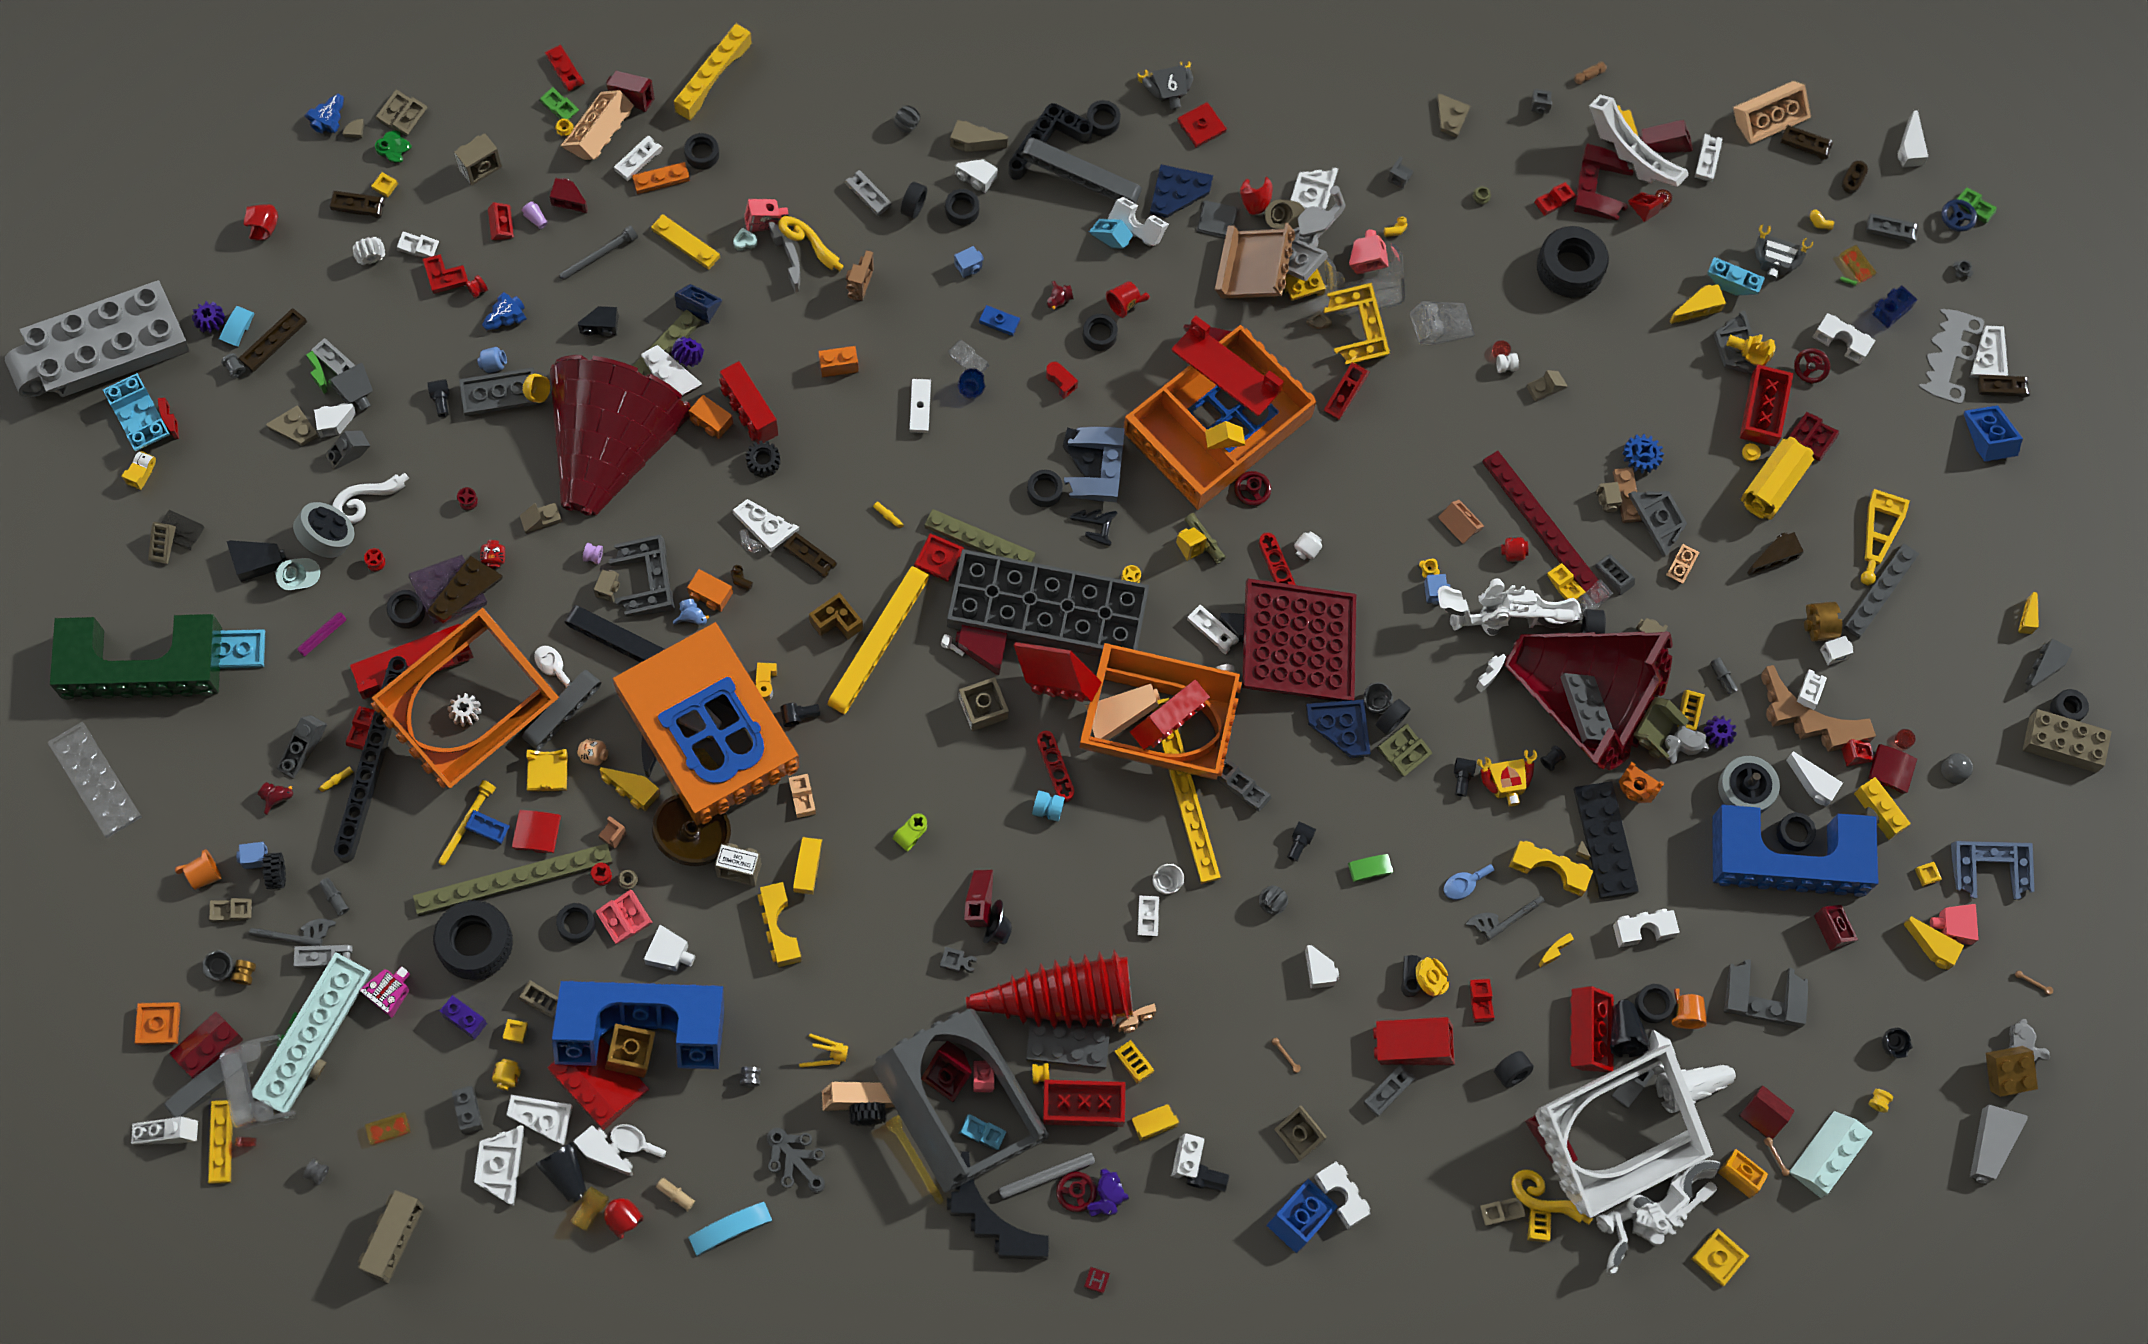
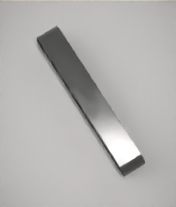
(1080, 171)

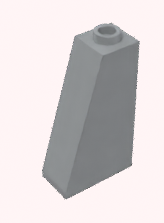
(1994, 1142)

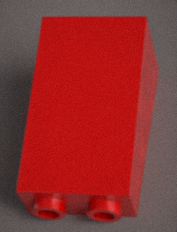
(1414, 1042)

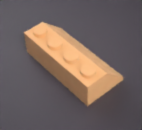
(1772, 111)
(598, 125)

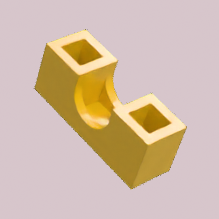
(1891, 818)

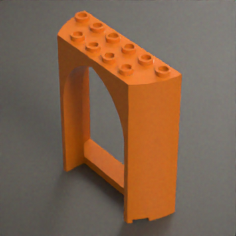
(1168, 677)
(454, 763)

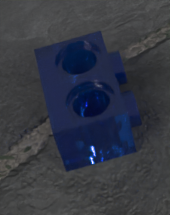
(1894, 306)

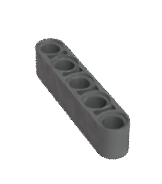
(561, 710)

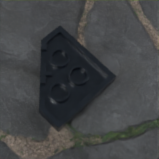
(1085, 459)

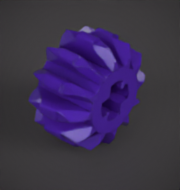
(208, 317)
(687, 351)
(1714, 726)

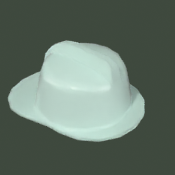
(297, 573)

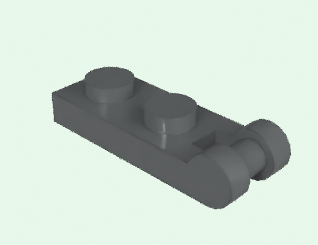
(1892, 228)
(1389, 1090)

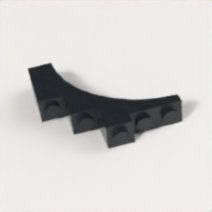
(1012, 1241)

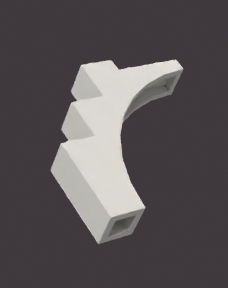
(1629, 147)

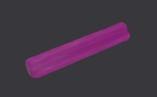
(321, 634)

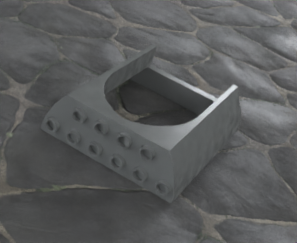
(901, 1078)

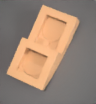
(802, 795)

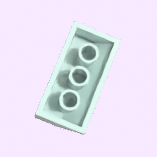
(1830, 1153)

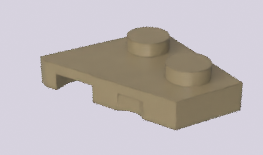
(1451, 115)
(294, 426)

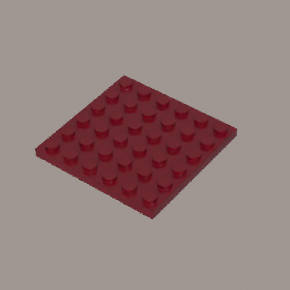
(1299, 640)

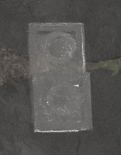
(966, 357)
(1594, 596)

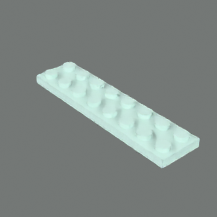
(311, 1033)

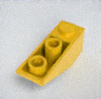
(635, 787)

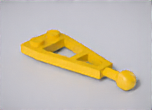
(1889, 505)

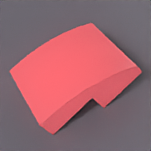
(624, 917)

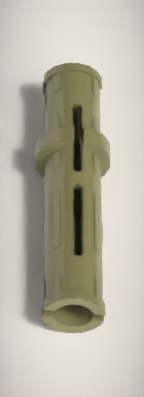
(1211, 545)

